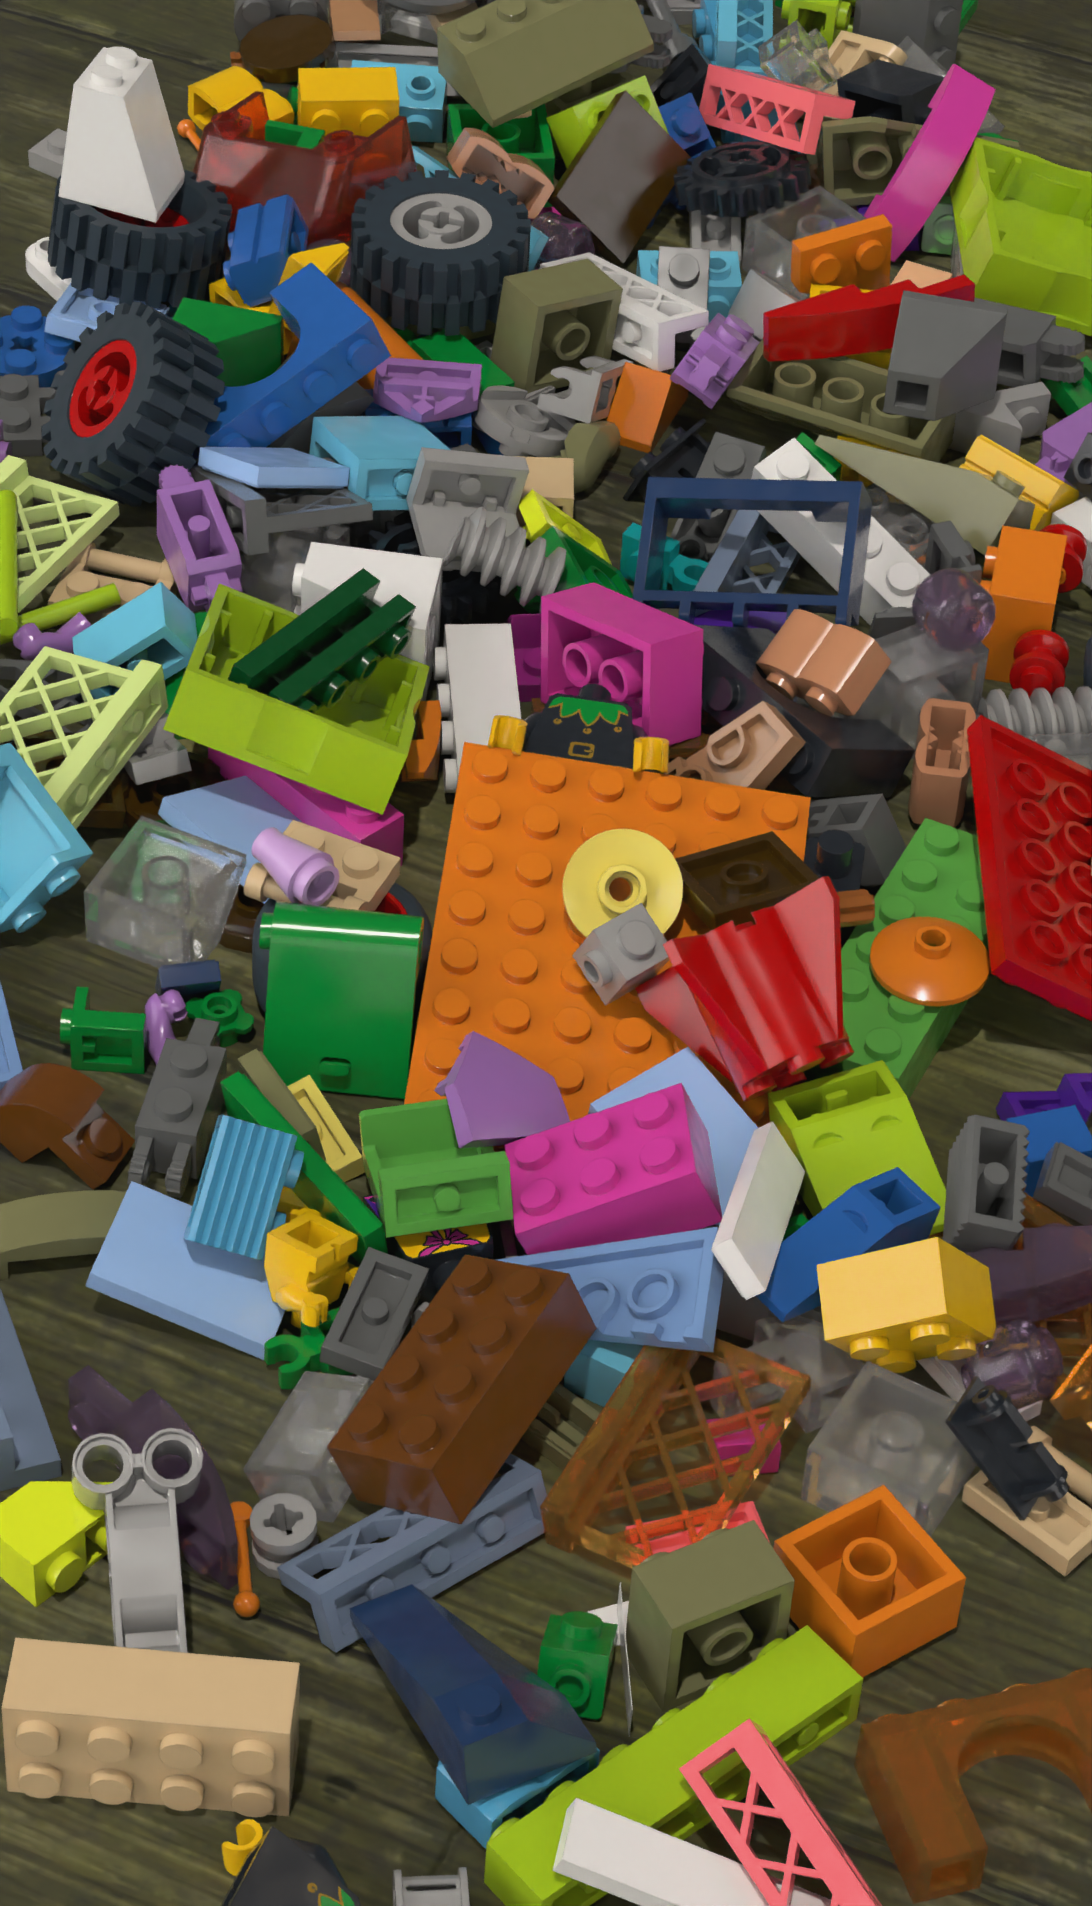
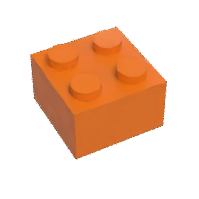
(871, 1581)

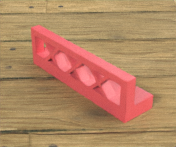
(765, 95)
(791, 1805)

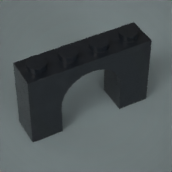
(839, 753)

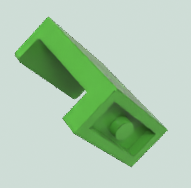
(423, 1175)

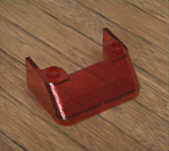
(320, 179)

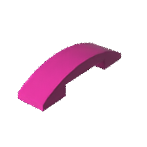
(933, 156)

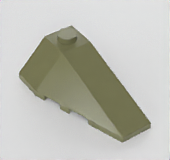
(863, 154)
(941, 492)

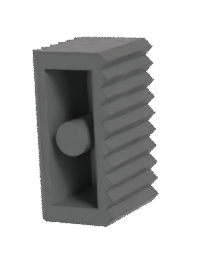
(986, 1185)

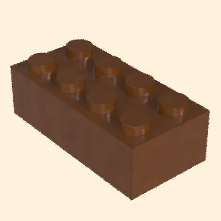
(462, 1388)

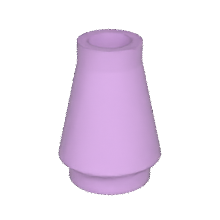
(297, 868)

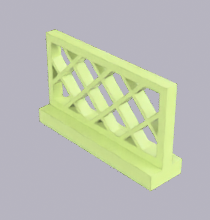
(65, 502)
(93, 755)

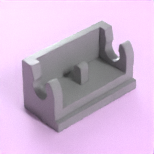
(589, 391)

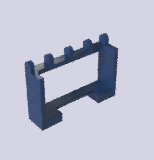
(695, 500)

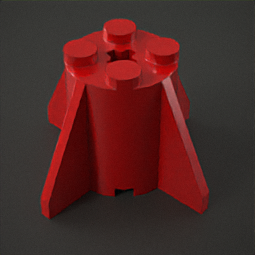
(761, 994)

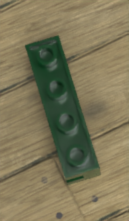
(328, 646)

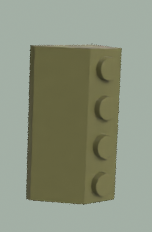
(535, 50)
(836, 399)

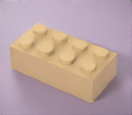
(151, 1727)

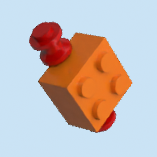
(1026, 577)

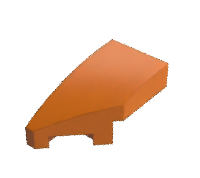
(424, 752)

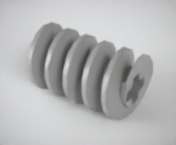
(506, 557)
(1040, 713)

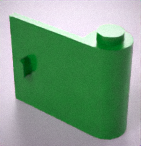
(341, 991)

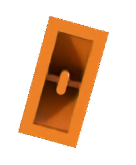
(645, 406)

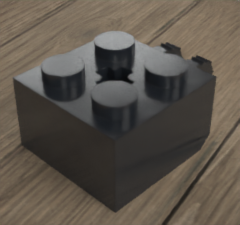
(890, 91)

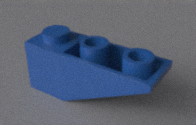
(864, 1219)

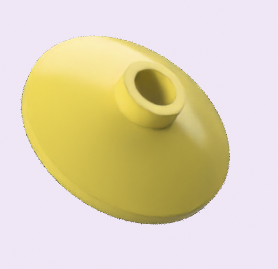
(628, 855)

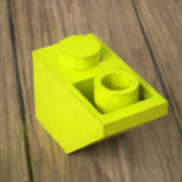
(48, 1539)

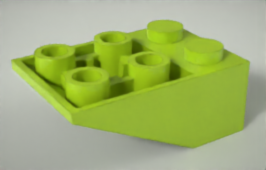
(851, 1131)

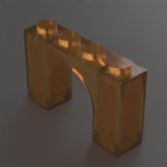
(916, 1761)

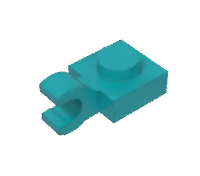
(677, 570)

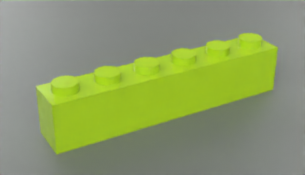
(792, 1690)

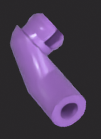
(32, 641)
(160, 1014)

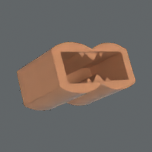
(484, 156)
(823, 663)
(941, 762)

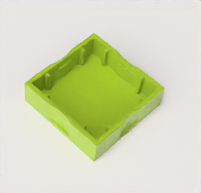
(1026, 232)
(340, 750)

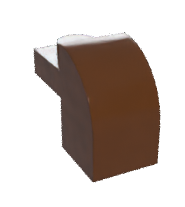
(59, 1111)

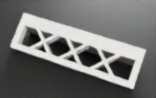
(646, 316)

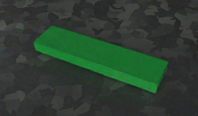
(317, 1182)

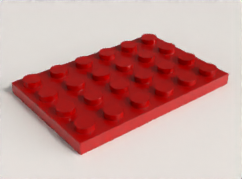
(1034, 864)

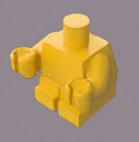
(308, 1266)

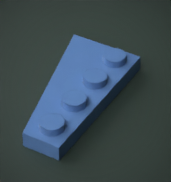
(646, 1288)

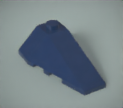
(470, 1698)

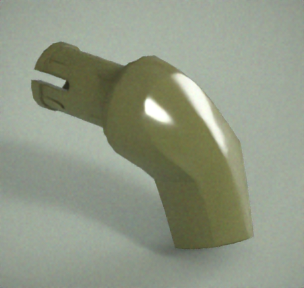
(590, 447)

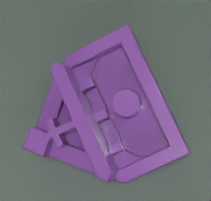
(427, 388)
(499, 1095)

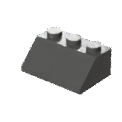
(927, 22)

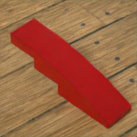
(846, 320)

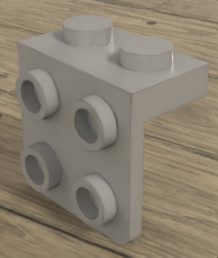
(454, 486)

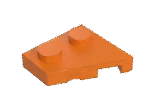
(844, 256)

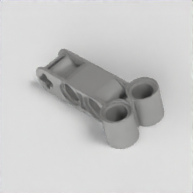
(142, 1534)

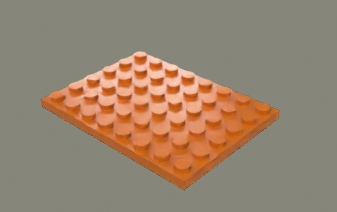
(502, 926)

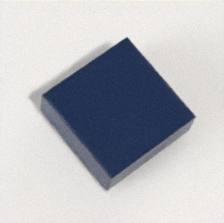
(189, 979)

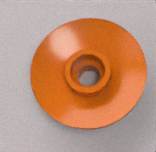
(929, 961)

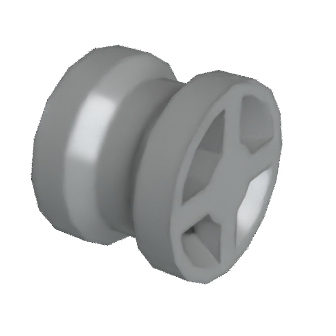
(268, 1529)

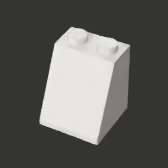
(120, 139)
(409, 575)

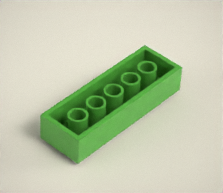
(931, 879)

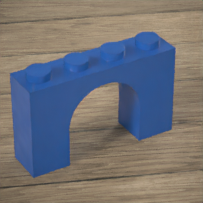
(333, 352)

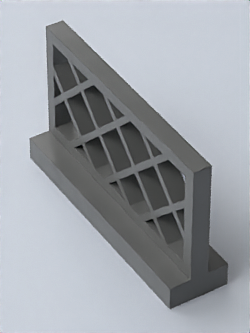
(261, 511)

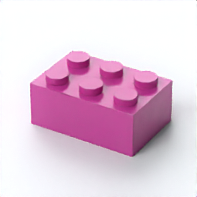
(629, 650)
(615, 1175)

